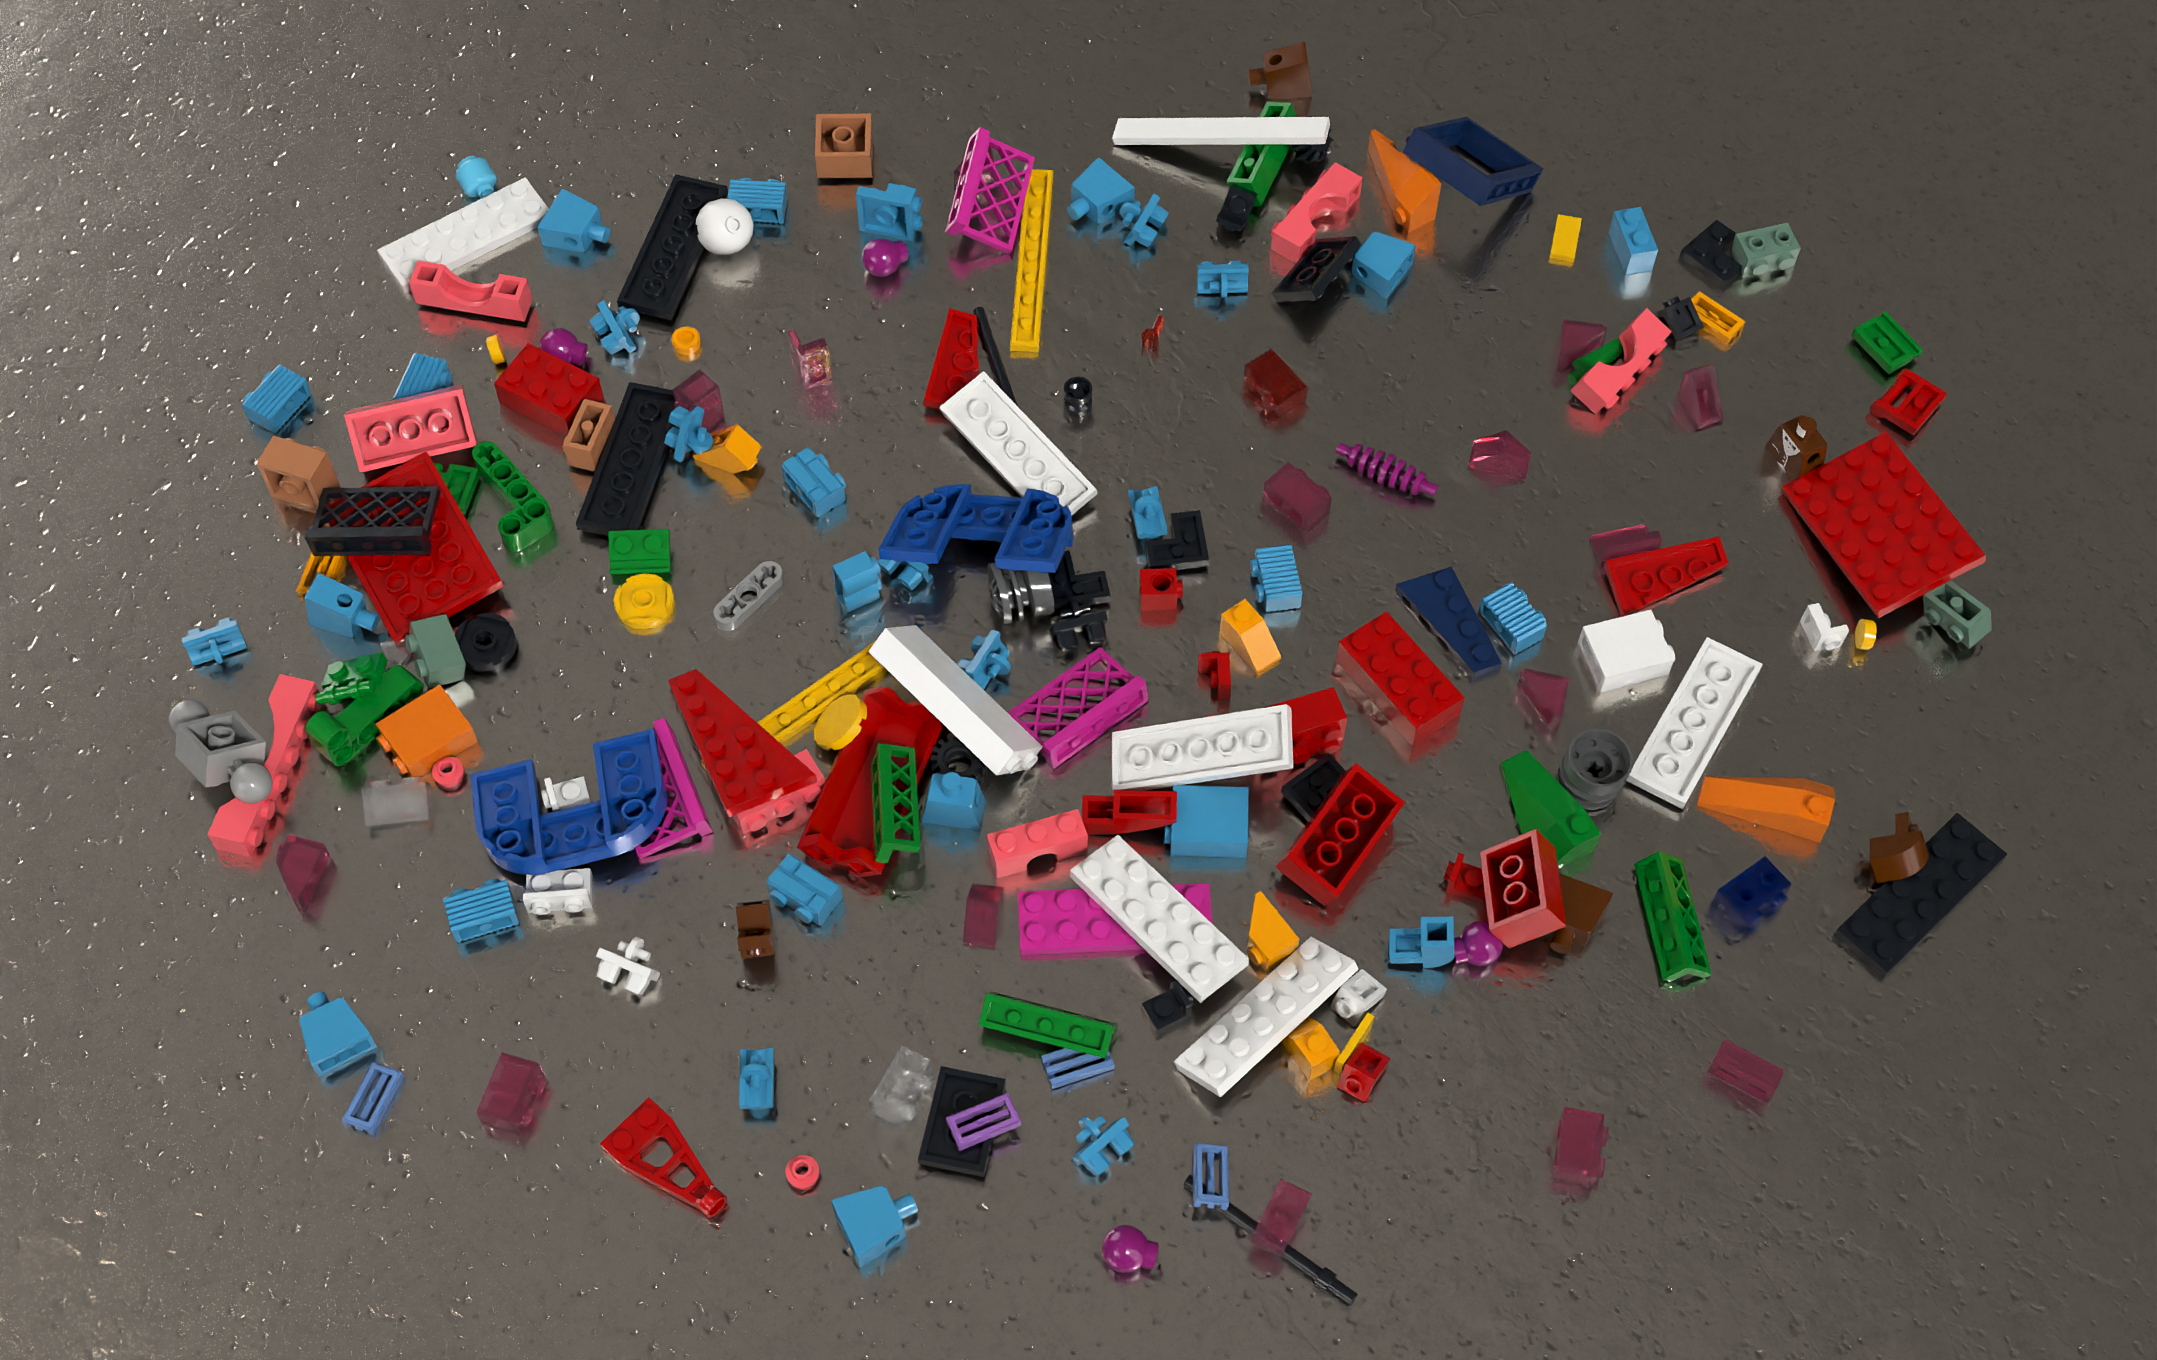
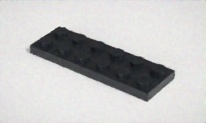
(669, 249)
(629, 462)
(1911, 907)

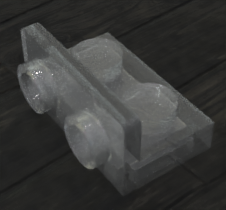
(396, 803)

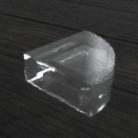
(395, 653)

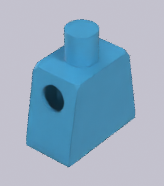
(1099, 193)
(572, 224)
(1382, 262)
(338, 608)
(954, 802)
(333, 1033)
(872, 1221)

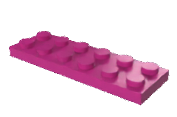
(1076, 924)

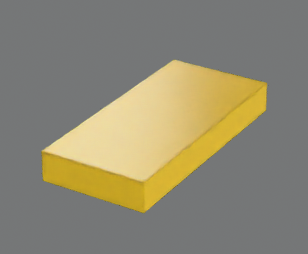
(1565, 238)
(1356, 1039)

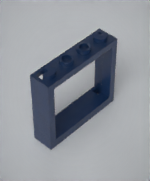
(1514, 174)

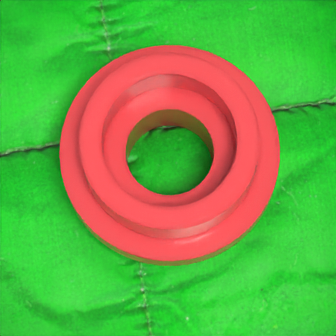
(451, 778)
(806, 1180)

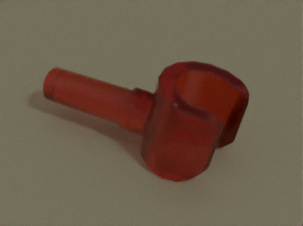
(1152, 333)

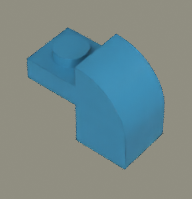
(1428, 945)

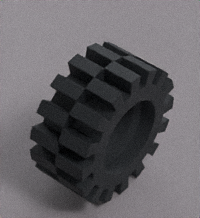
(954, 748)

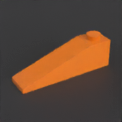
(1407, 185)
(1778, 803)

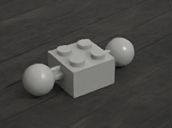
(221, 750)

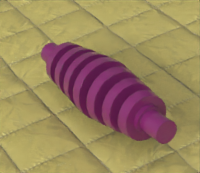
(1387, 469)

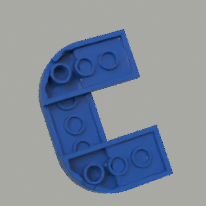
(1030, 528)
(536, 844)

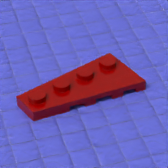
(955, 359)
(1655, 574)

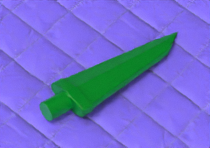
(1605, 354)

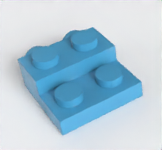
(889, 211)

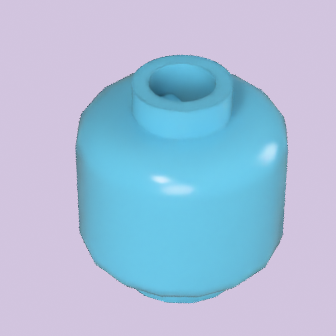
(476, 177)

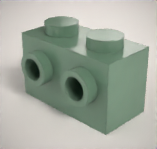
(1765, 249)
(1957, 613)
(435, 651)

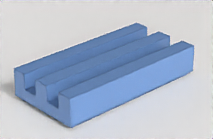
(1077, 1075)
(383, 1104)
(1210, 1198)

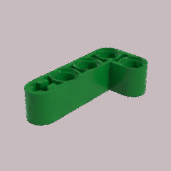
(524, 511)
(355, 726)

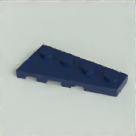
(1452, 618)

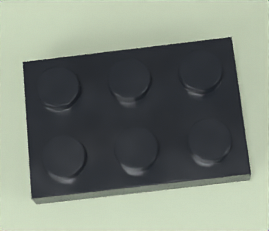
(1316, 269)
(953, 1093)

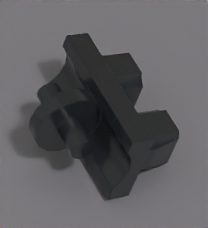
(1066, 630)

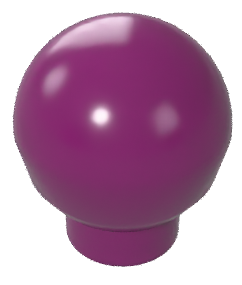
(883, 256)
(564, 346)
(1477, 945)
(1128, 1249)

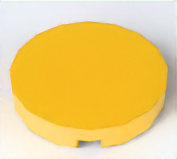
(644, 601)
(840, 722)

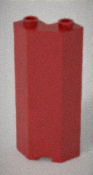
(843, 815)

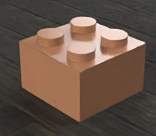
(844, 145)
(296, 472)

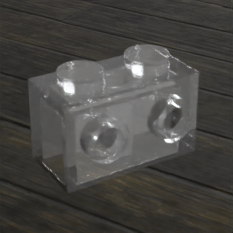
(901, 1087)

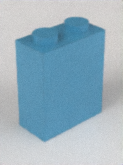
(1209, 822)

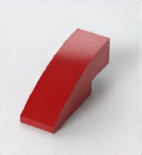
(1128, 811)

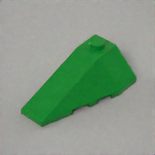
(1548, 807)

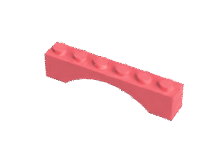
(239, 824)

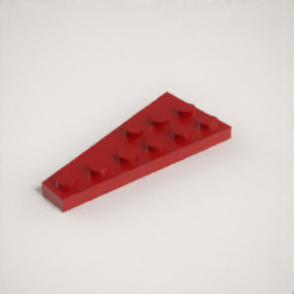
(737, 752)

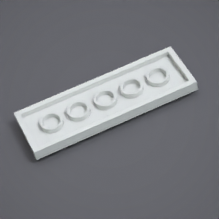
(467, 232)
(1015, 444)
(1694, 723)
(1203, 749)
(1159, 918)
(1265, 1016)

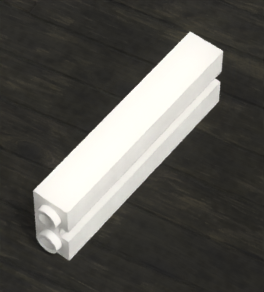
(956, 700)

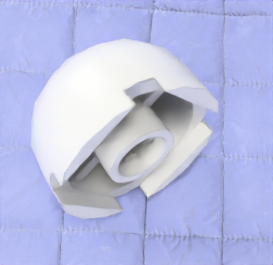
(724, 226)

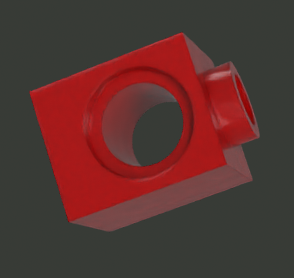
(1155, 599)

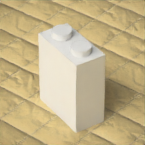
(1626, 650)

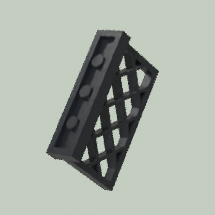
(370, 538)

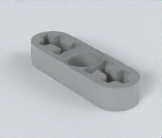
(747, 608)

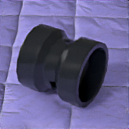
(1077, 396)

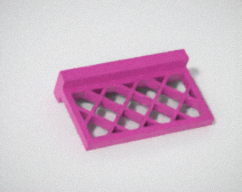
(967, 189)
(1092, 720)
(685, 791)

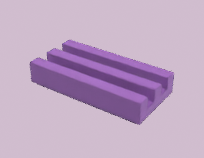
(986, 1133)

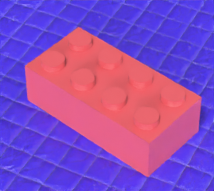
(410, 426)

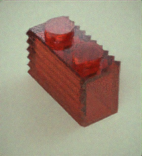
(1274, 383)

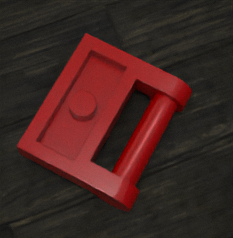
(1915, 407)

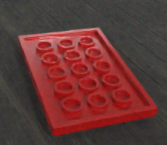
(1883, 524)
(423, 585)

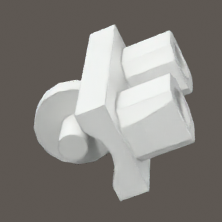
(613, 963)

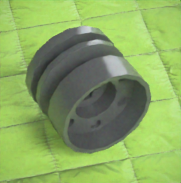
(1019, 589)
(1595, 767)

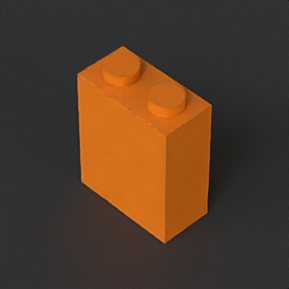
(425, 732)

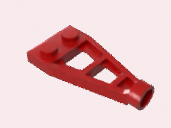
(637, 1133)

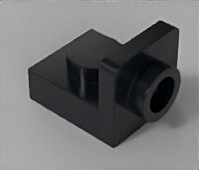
(1236, 208)
(1681, 317)
(1168, 1008)

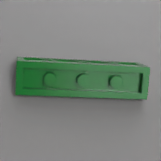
(883, 801)
(1669, 917)
(1047, 1024)

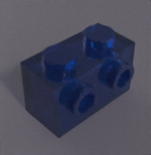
(1752, 894)

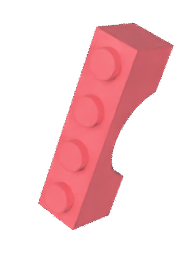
(1333, 192)
(439, 287)
(1639, 340)

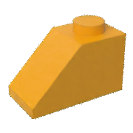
(731, 450)
(1249, 636)
(1269, 935)
(1312, 1048)

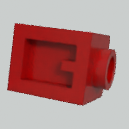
(1219, 667)
(1465, 880)
(1362, 1071)

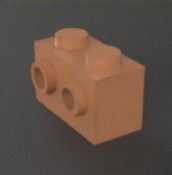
(588, 435)

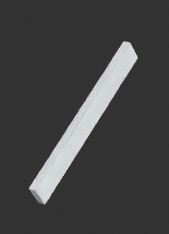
(1221, 131)

